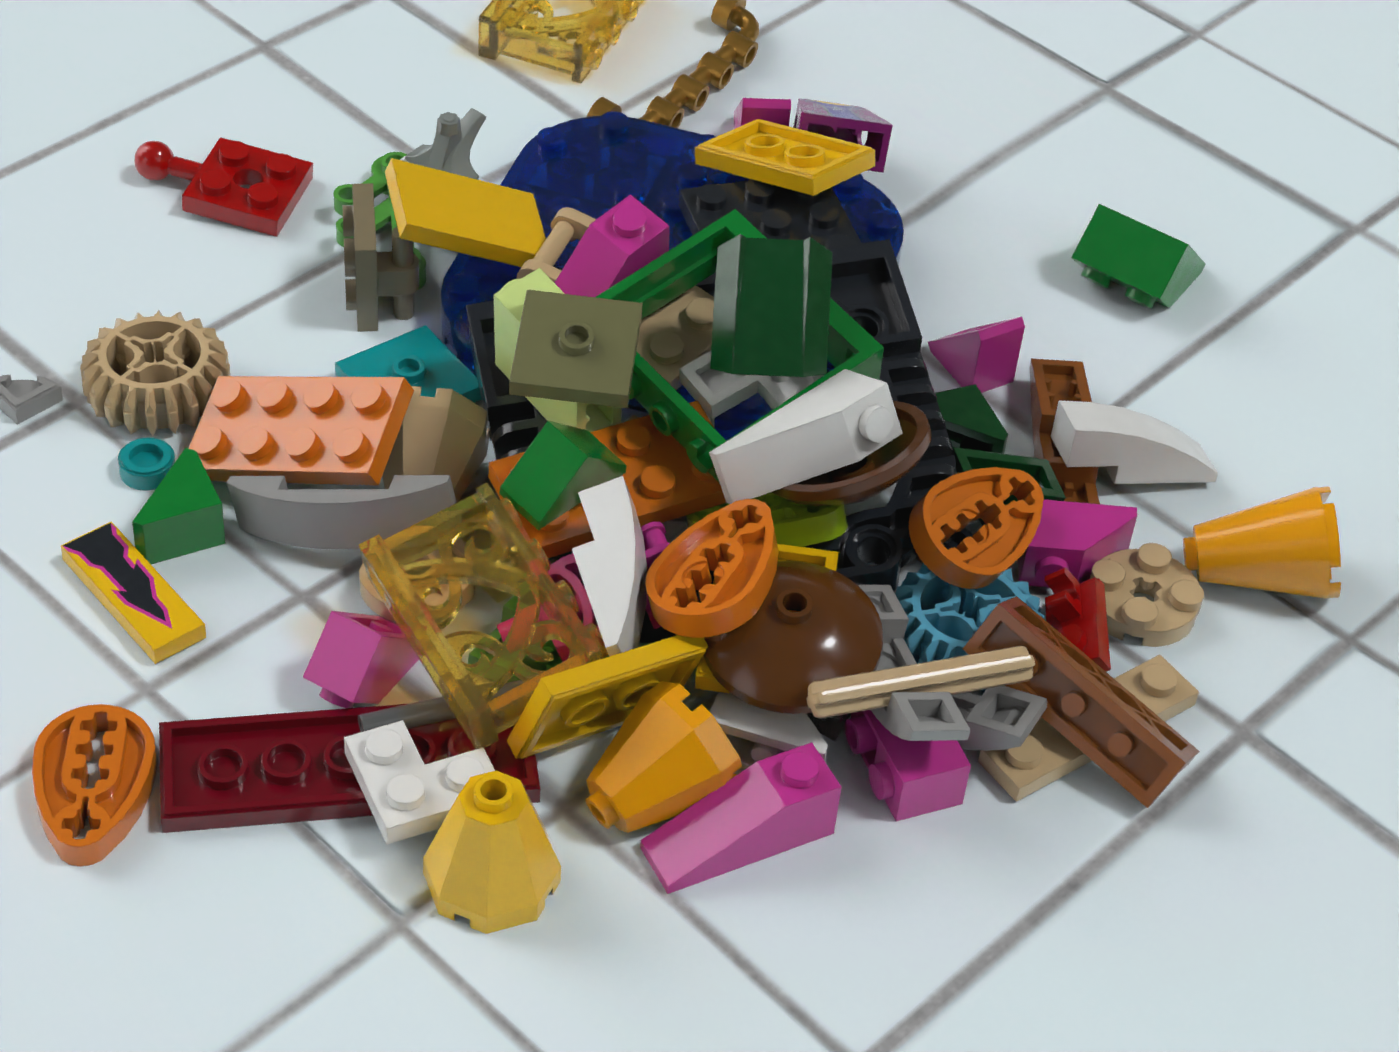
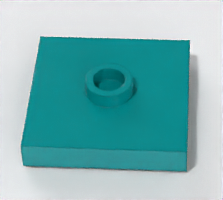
(419, 359)

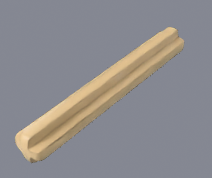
(951, 675)

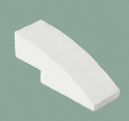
(1128, 445)
(614, 564)

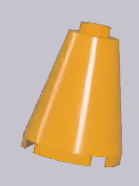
(1271, 546)

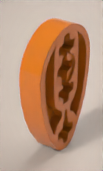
(994, 546)
(740, 550)
(63, 775)

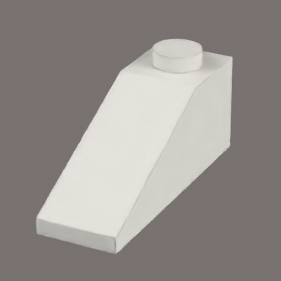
(808, 437)

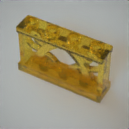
(516, 32)
(407, 584)

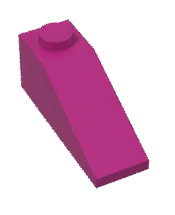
(750, 818)

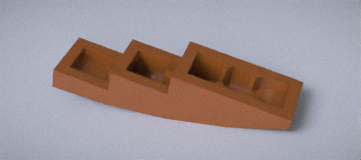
(1048, 384)

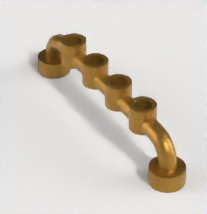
(711, 69)

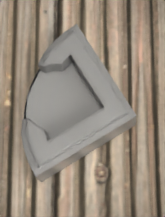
(27, 397)

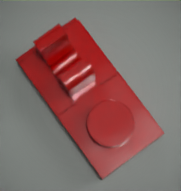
(1079, 614)

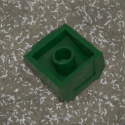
(771, 307)

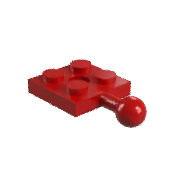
(215, 184)

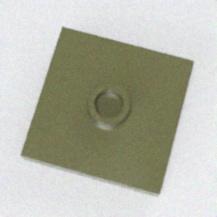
(576, 348)

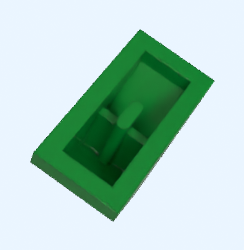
(554, 471)
(180, 514)

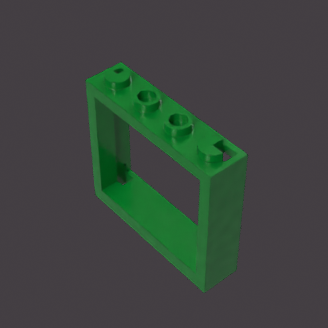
(675, 273)

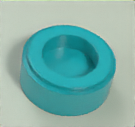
(145, 463)

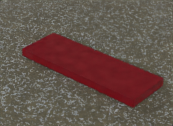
(290, 767)

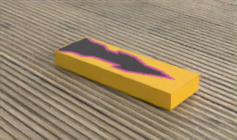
(133, 592)

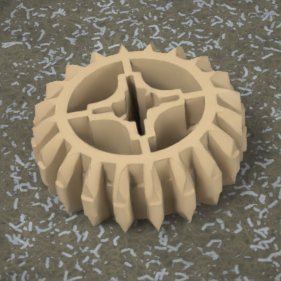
(153, 371)

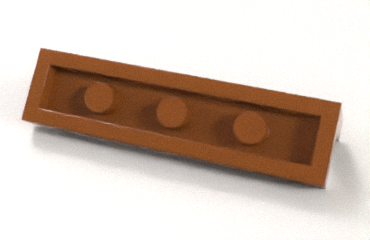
(1088, 703)

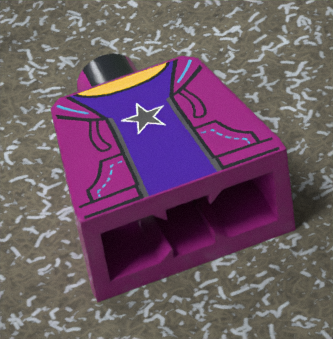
(846, 124)

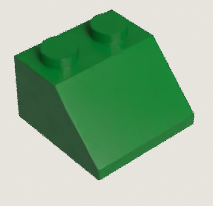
(1136, 257)

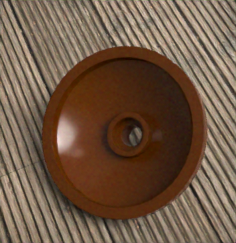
(871, 474)
(784, 651)

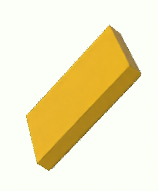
(785, 156)
(464, 214)
(600, 693)

